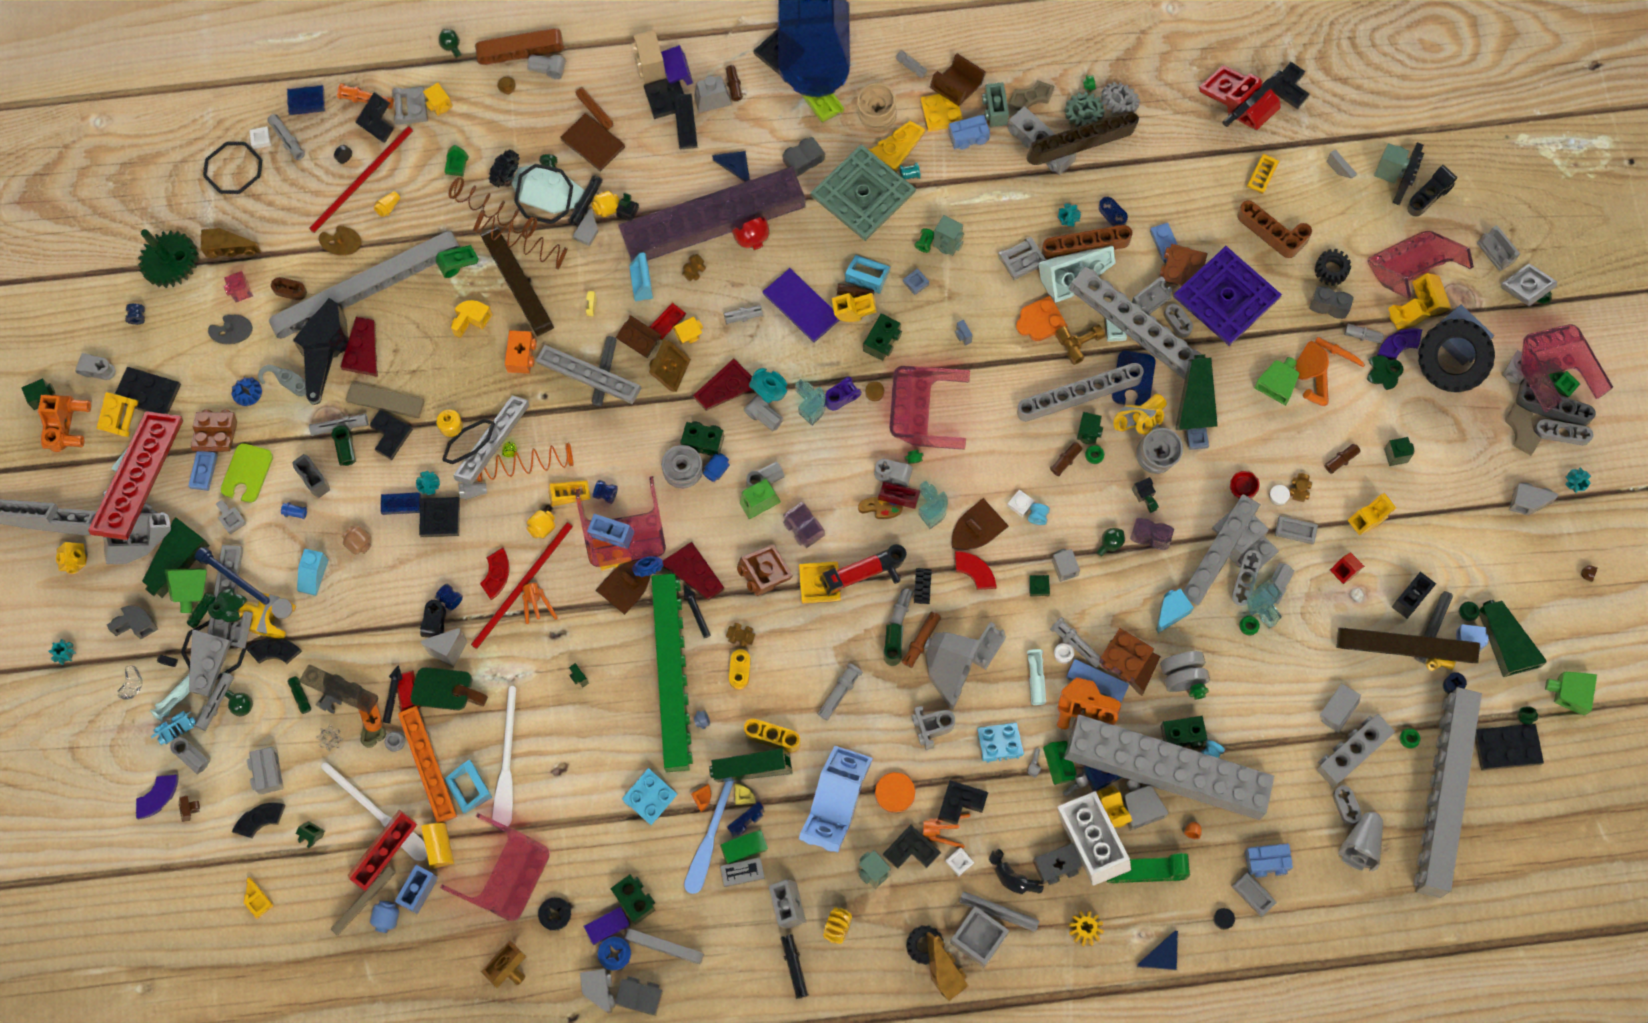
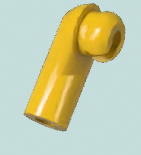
(1433, 664)

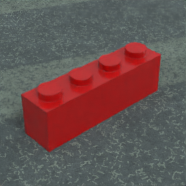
(382, 850)

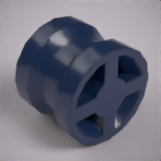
(135, 314)
(1449, 686)

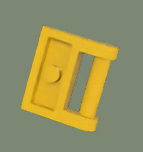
(112, 412)

